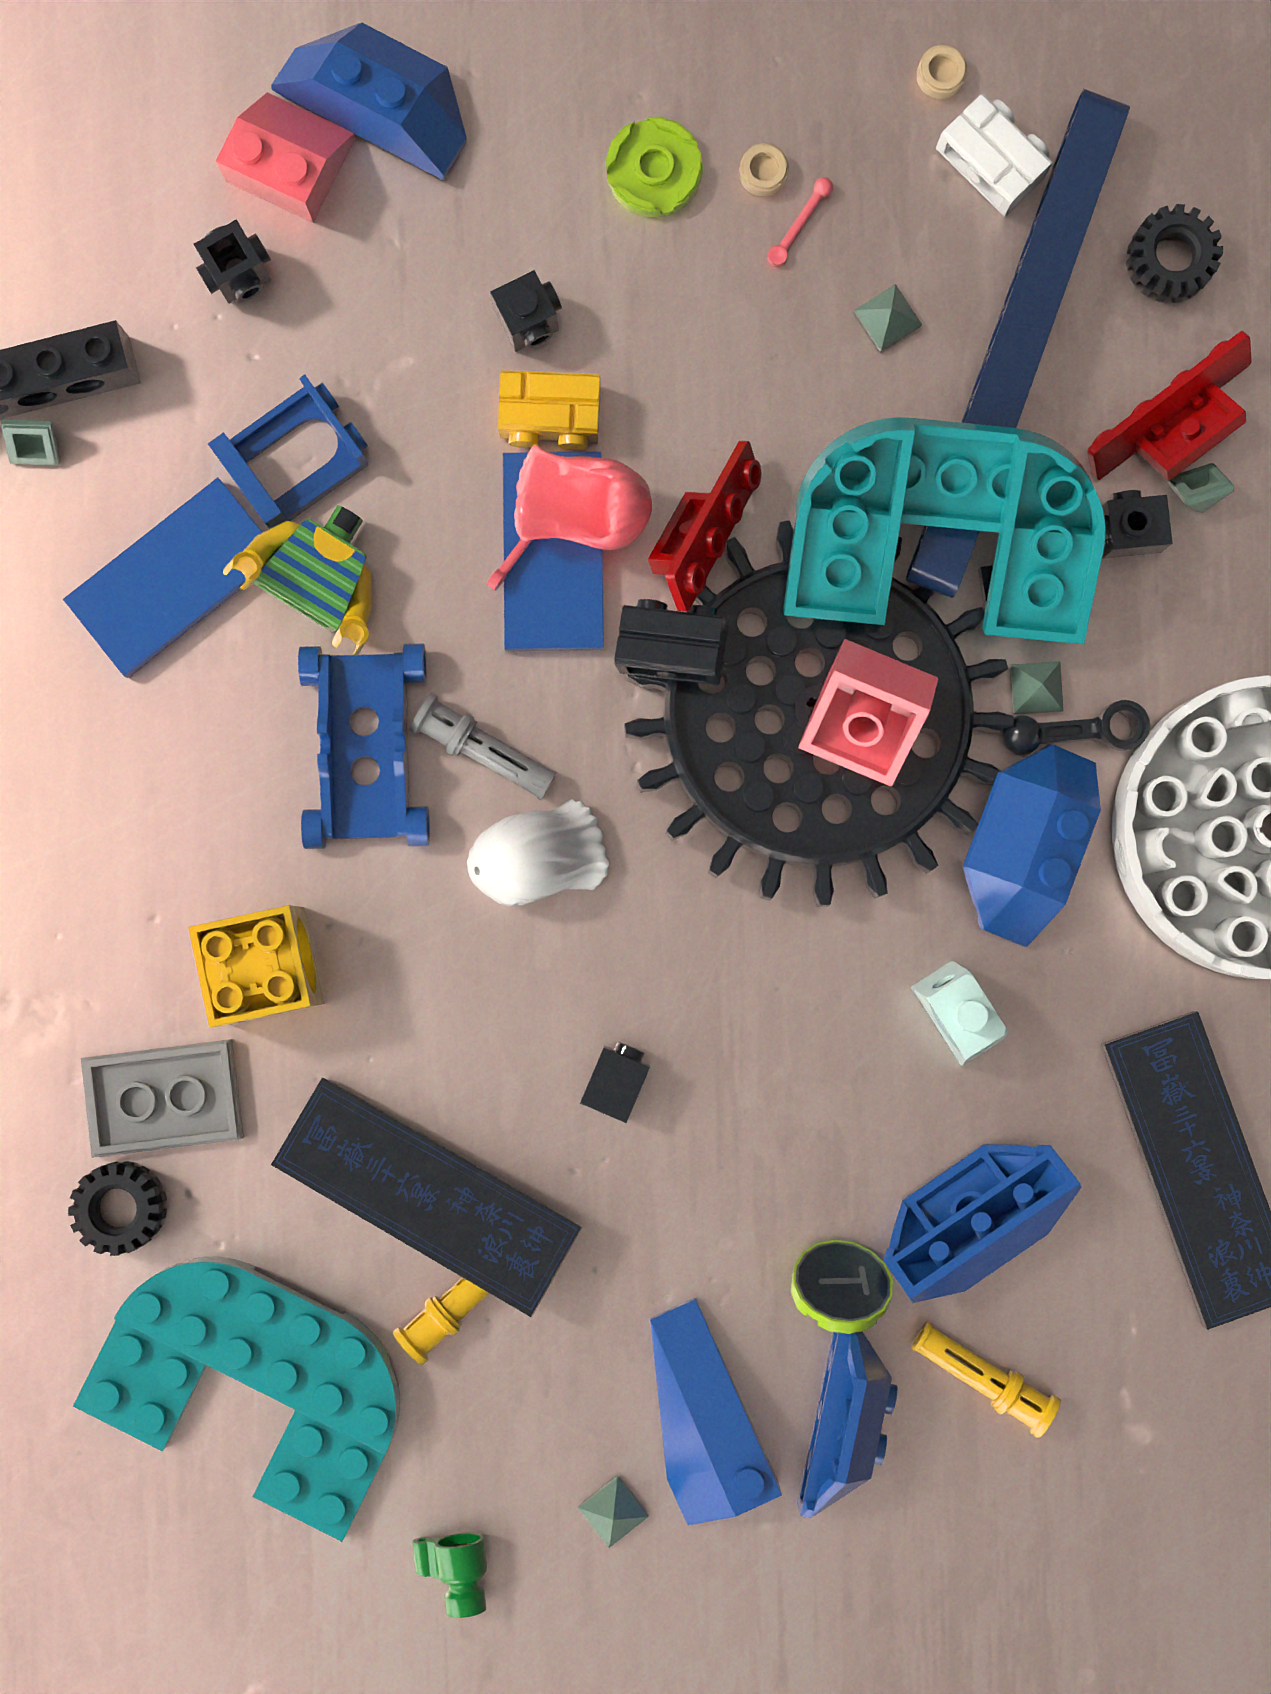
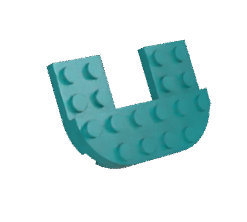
(949, 479)
(272, 1341)

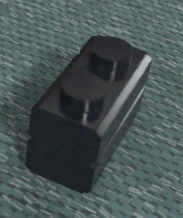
(671, 642)

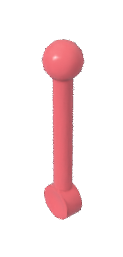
(778, 254)
(500, 574)

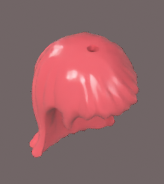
(580, 500)

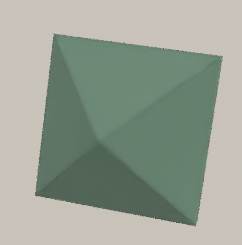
(887, 318)
(30, 442)
(1201, 487)
(1036, 687)
(613, 1511)

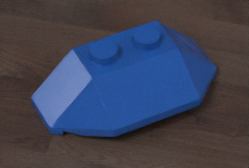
(379, 94)
(1031, 842)
(977, 1218)
(847, 1423)

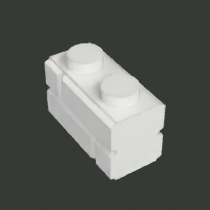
(995, 153)

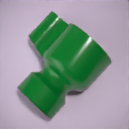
(460, 1564)

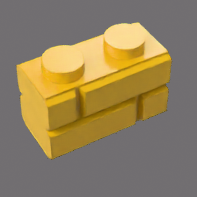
(549, 408)

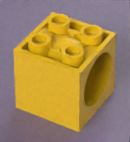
(256, 965)

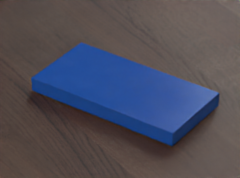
(166, 579)
(553, 587)

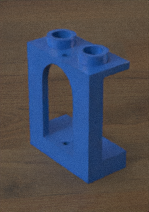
(303, 406)

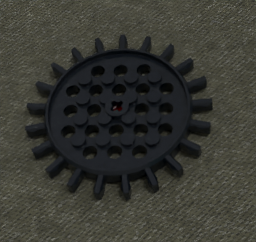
(747, 813)

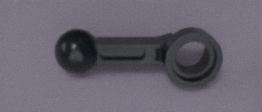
(1029, 734)

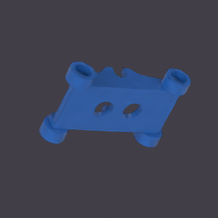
(343, 688)

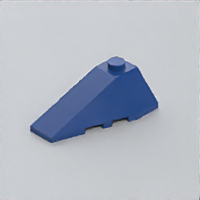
(706, 1432)

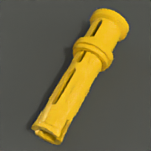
(438, 1319)
(1010, 1388)

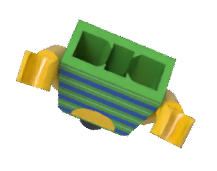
(314, 572)

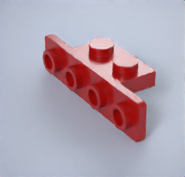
(1181, 419)
(702, 526)

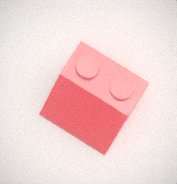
(284, 155)
(869, 712)

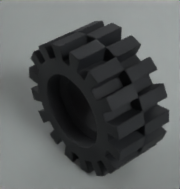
(1189, 229)
(89, 1218)

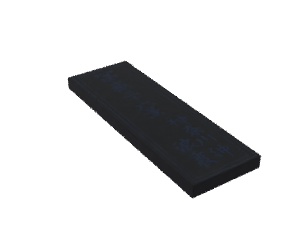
(1197, 1165)
(427, 1197)

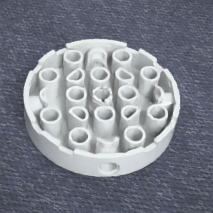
(1192, 829)

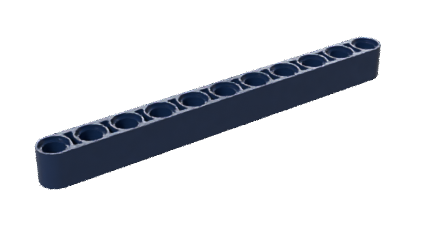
(1030, 309)

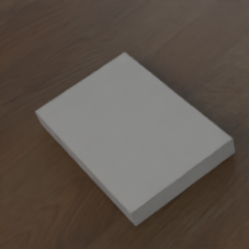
(162, 1098)

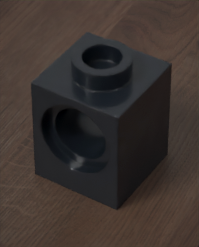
(616, 1081)

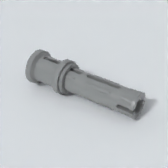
(462, 735)

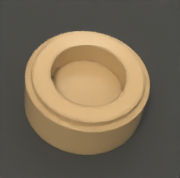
(942, 72)
(763, 170)

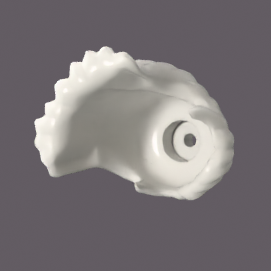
(539, 855)

